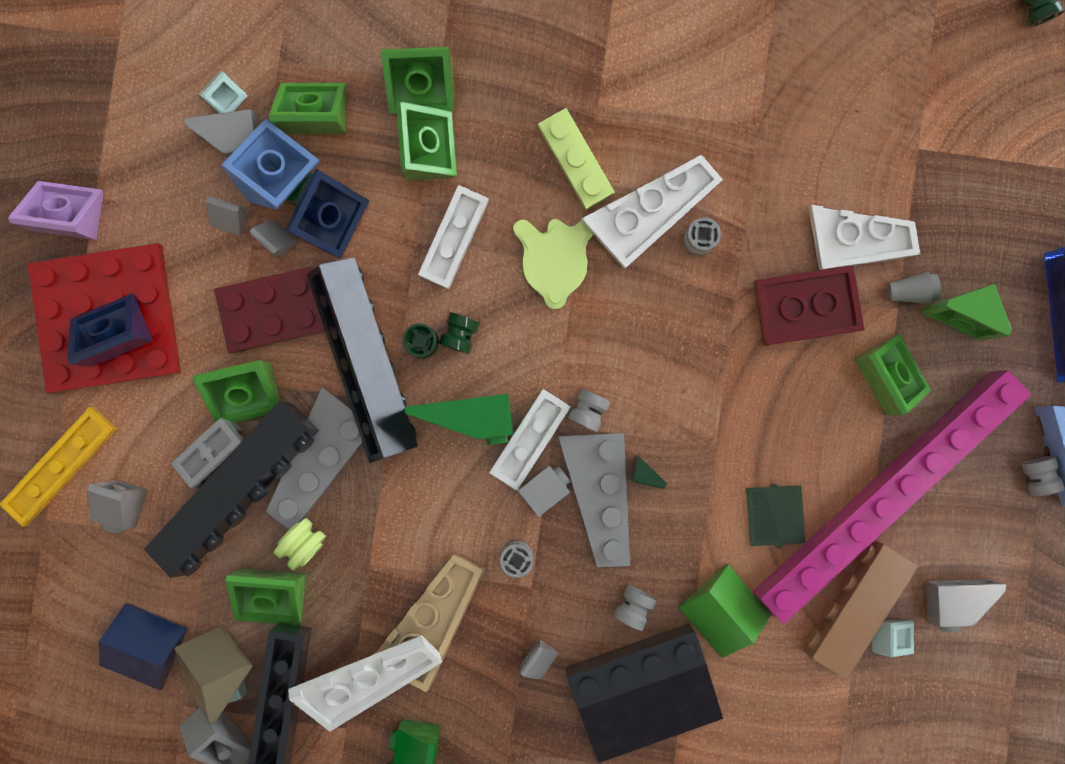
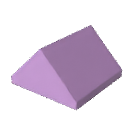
(60, 210)

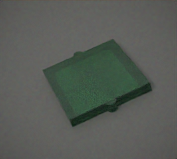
(775, 515)

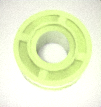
(299, 544)

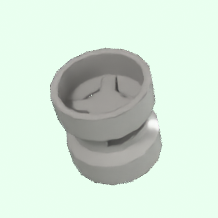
(696, 240)
(587, 417)
(1043, 476)
(520, 555)
(635, 607)

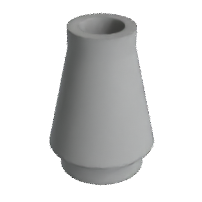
(916, 289)

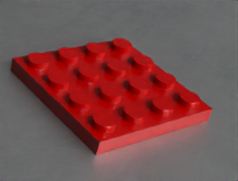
(88, 281)

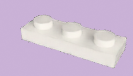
(453, 237)
(530, 439)

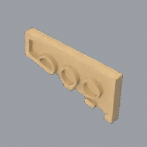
(438, 612)

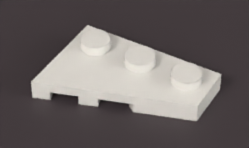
(860, 239)

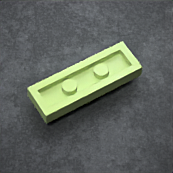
(576, 159)

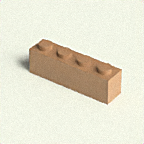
(859, 608)

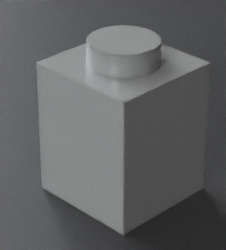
(545, 489)

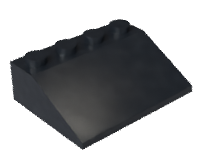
(644, 692)

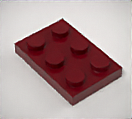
(808, 305)
(268, 311)

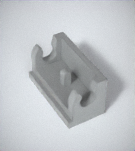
(208, 452)

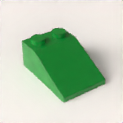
(476, 417)

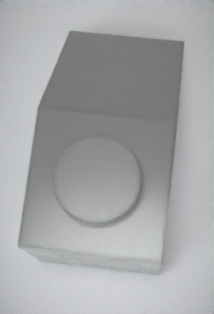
(224, 130)
(115, 504)
(960, 601)
(215, 742)

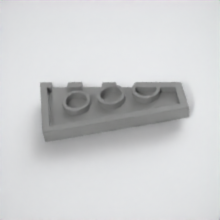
(320, 464)
(600, 486)

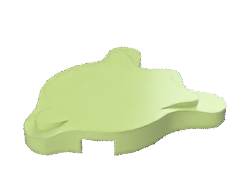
(554, 259)

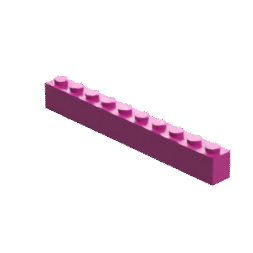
(891, 494)

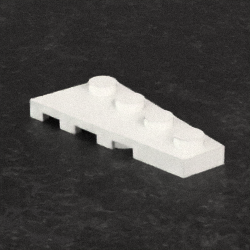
(648, 212)
(356, 687)

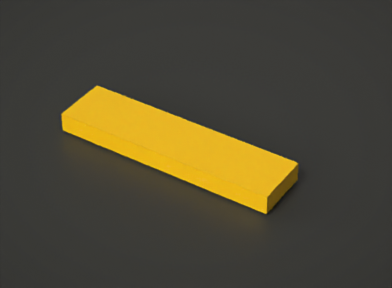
(57, 466)

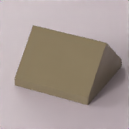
(212, 670)

